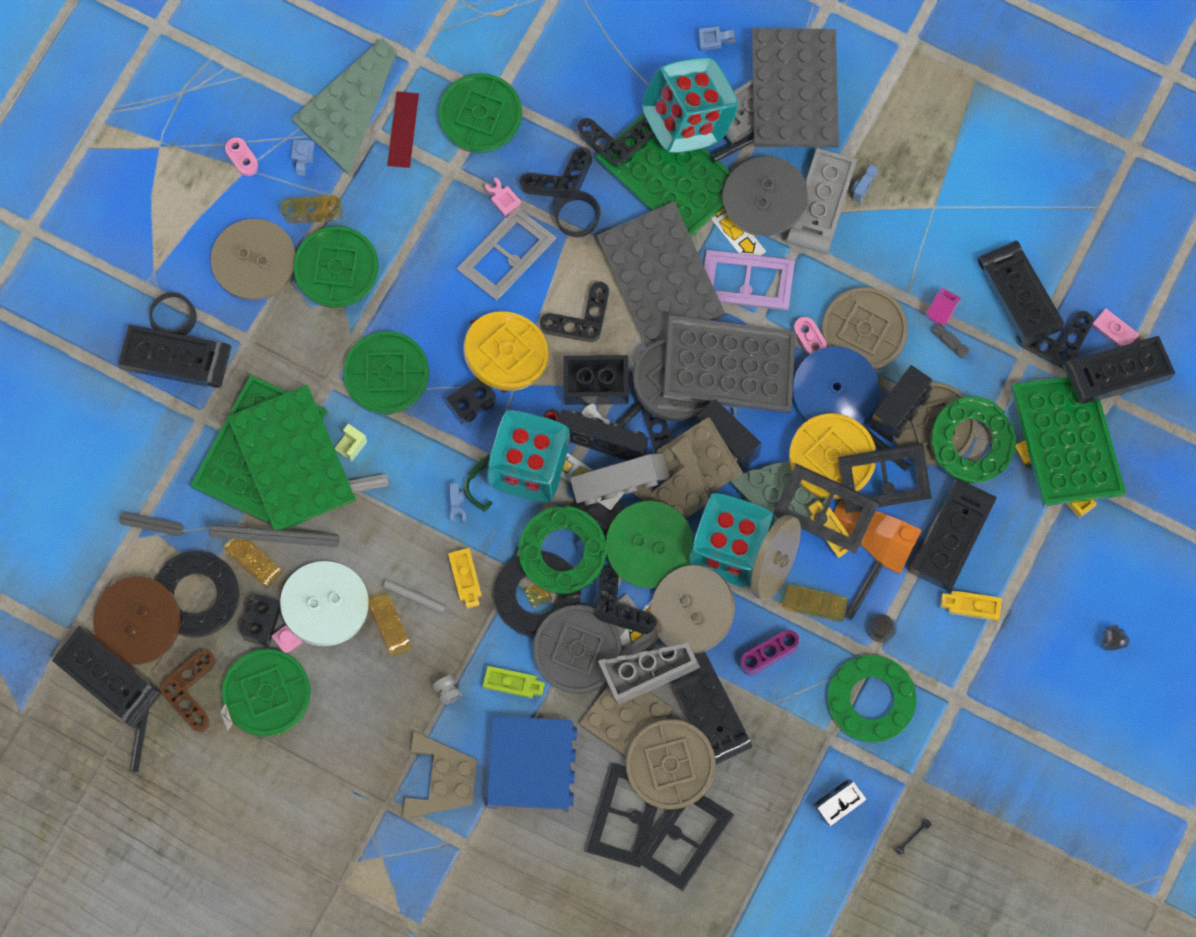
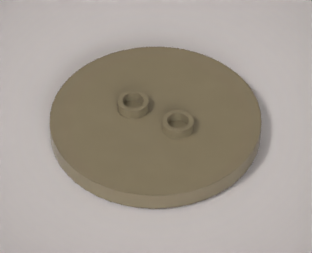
(253, 259)
(868, 324)
(919, 429)
(775, 557)
(693, 608)
(670, 764)

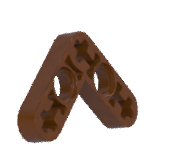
(183, 685)

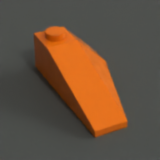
(886, 538)

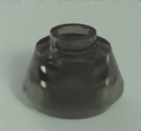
(881, 627)
(1114, 638)

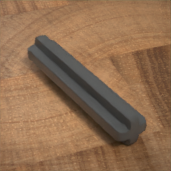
(151, 523)

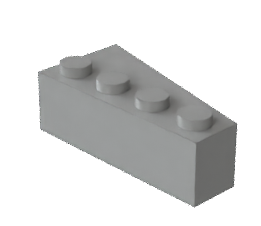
(620, 477)

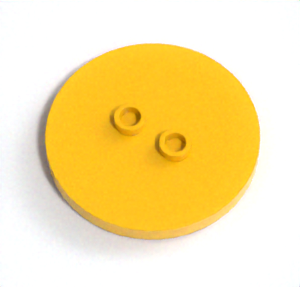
(506, 351)
(824, 440)

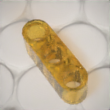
(302, 204)
(253, 561)
(815, 603)
(389, 624)

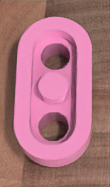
(241, 155)
(810, 338)

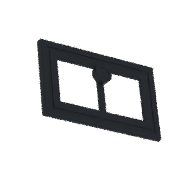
(889, 498)
(817, 527)
(646, 822)
(667, 826)

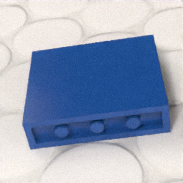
(531, 763)

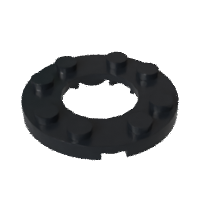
(226, 584)
(506, 601)

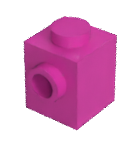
(943, 306)

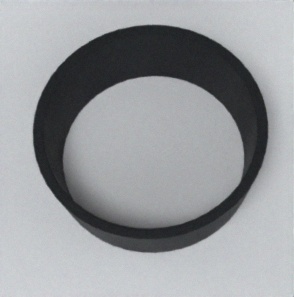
(583, 196)
(184, 330)

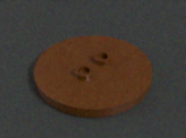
(137, 619)

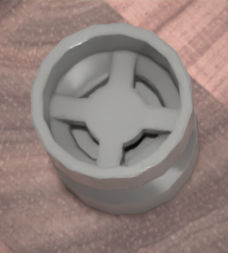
(447, 690)

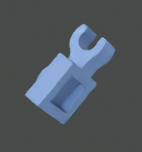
(712, 38)
(302, 154)
(457, 497)

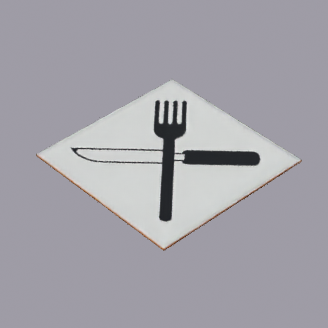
(226, 717)

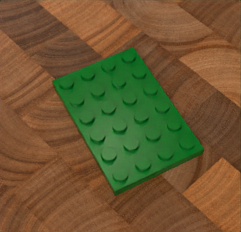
(669, 177)
(1067, 443)
(291, 458)
(224, 469)

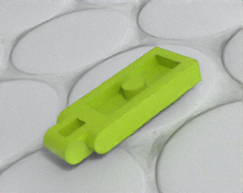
(512, 683)

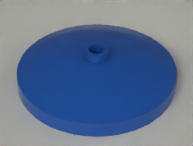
(840, 366)

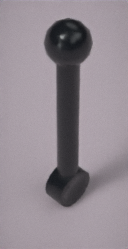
(925, 825)

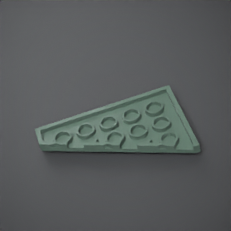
(343, 110)
(766, 486)

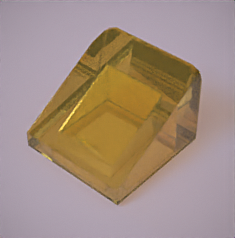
(537, 596)

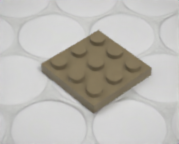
(712, 454)
(621, 723)

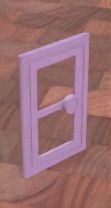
(745, 296)

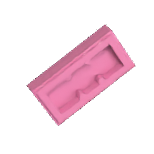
(1114, 329)

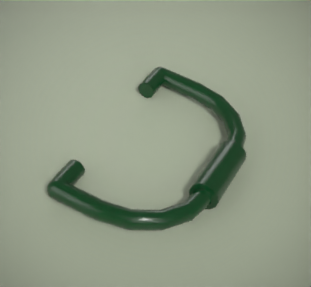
(471, 475)

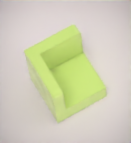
(351, 443)

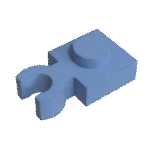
(861, 187)

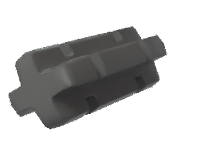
(951, 341)

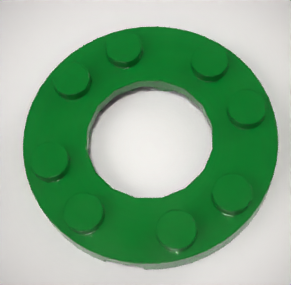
(1002, 439)
(567, 519)
(850, 721)

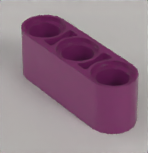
(776, 644)

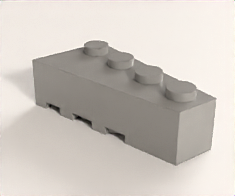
(645, 671)

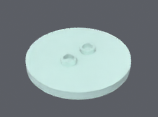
(324, 603)

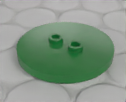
(480, 113)
(336, 267)
(386, 372)
(648, 543)
(266, 692)

